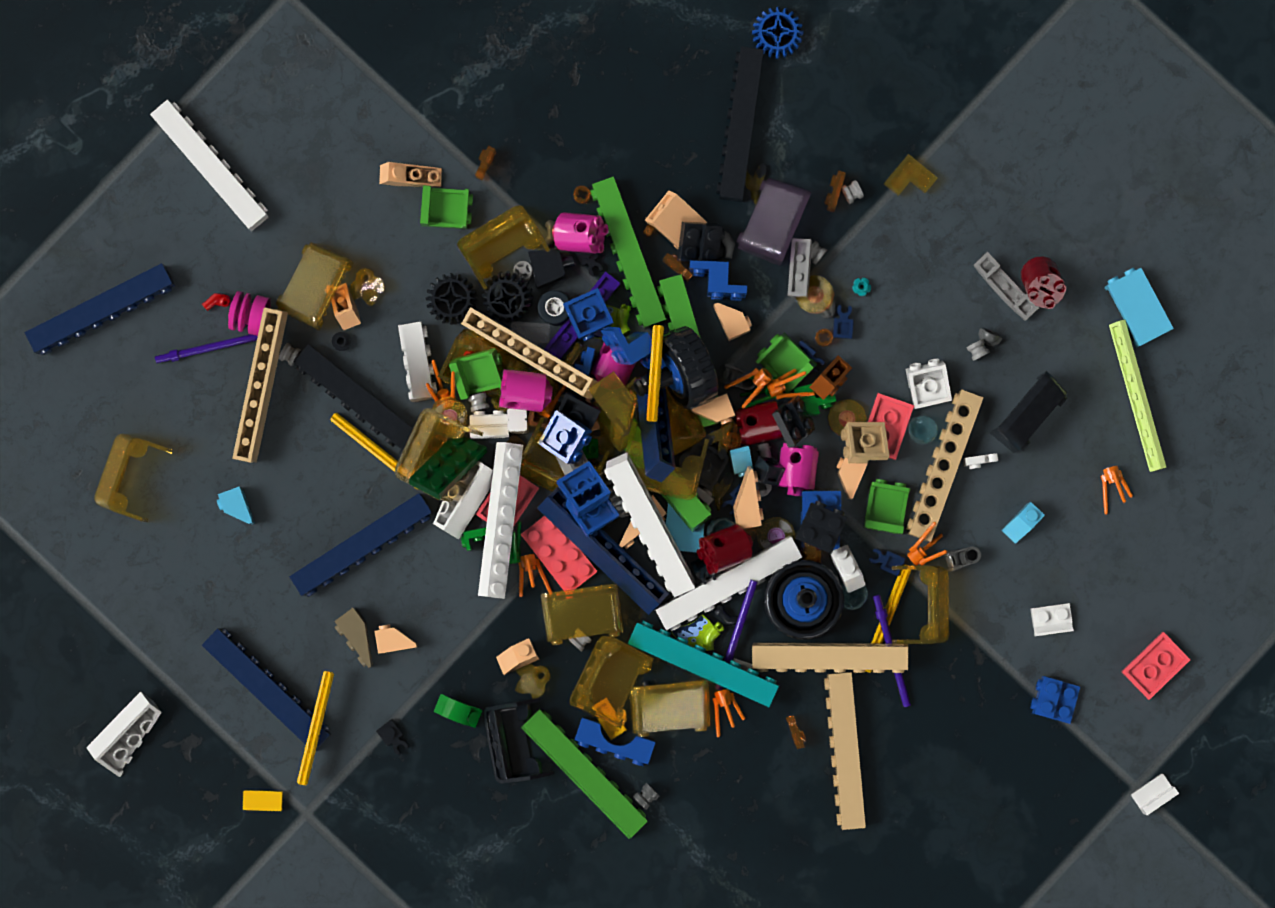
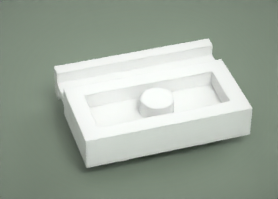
(1051, 619)

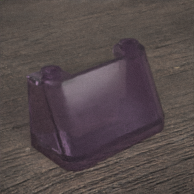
(774, 220)

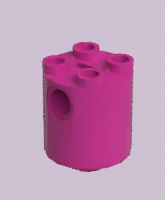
(579, 233)
(606, 365)
(525, 390)
(798, 475)

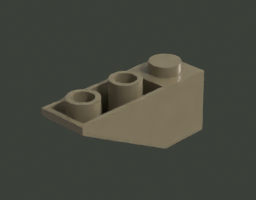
(355, 630)

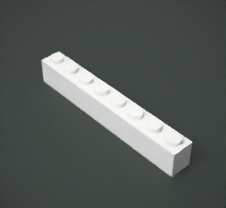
(209, 165)
(500, 520)
(650, 525)
(727, 583)

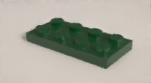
(447, 466)

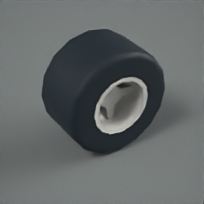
(551, 302)

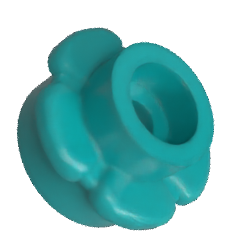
(861, 291)

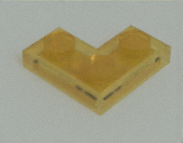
(910, 171)

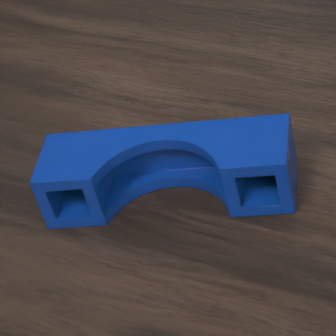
(638, 749)

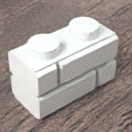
(517, 421)
(492, 425)
(847, 568)

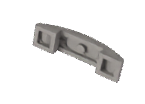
(1004, 286)

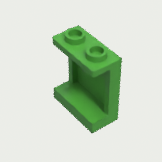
(446, 208)
(783, 357)
(477, 372)
(886, 507)

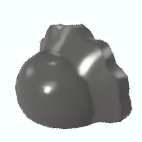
(990, 337)

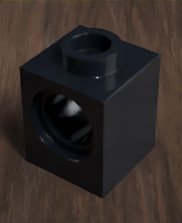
(769, 470)

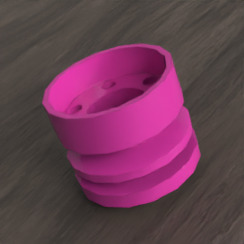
(245, 313)

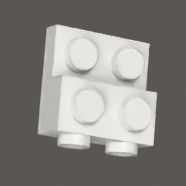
(928, 383)

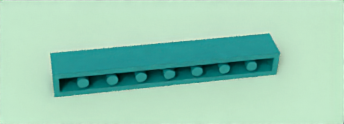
(703, 664)

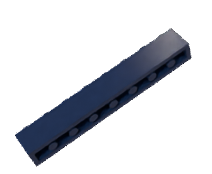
(100, 309)
(360, 545)
(605, 554)
(262, 685)

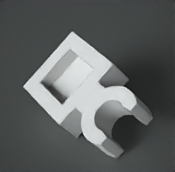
(976, 461)

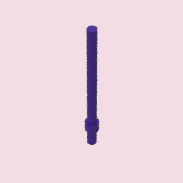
(175, 355)
(882, 615)
(739, 624)

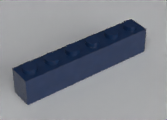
(656, 439)

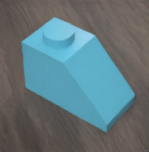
(740, 460)
(235, 504)
(1023, 522)

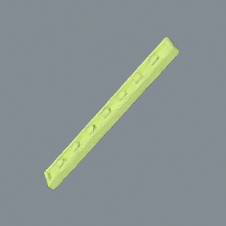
(1137, 395)

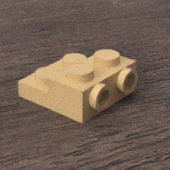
(865, 442)

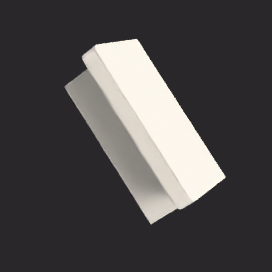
(1154, 794)

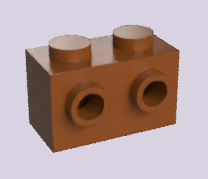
(832, 376)

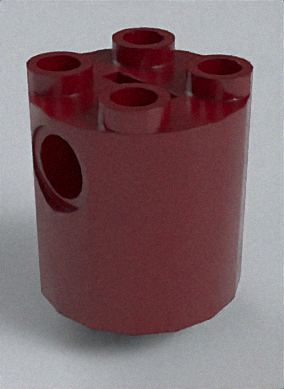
(1043, 282)
(764, 424)
(725, 548)

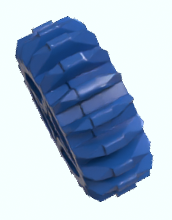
(778, 16)

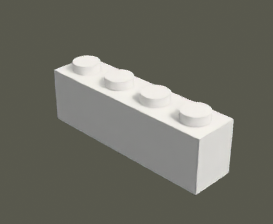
(416, 361)
(466, 497)
(125, 733)

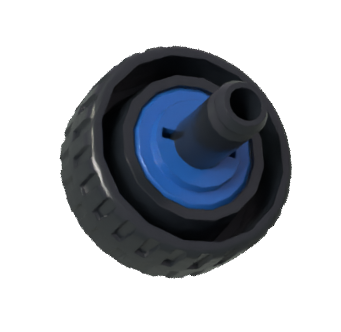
(687, 372)
(804, 600)

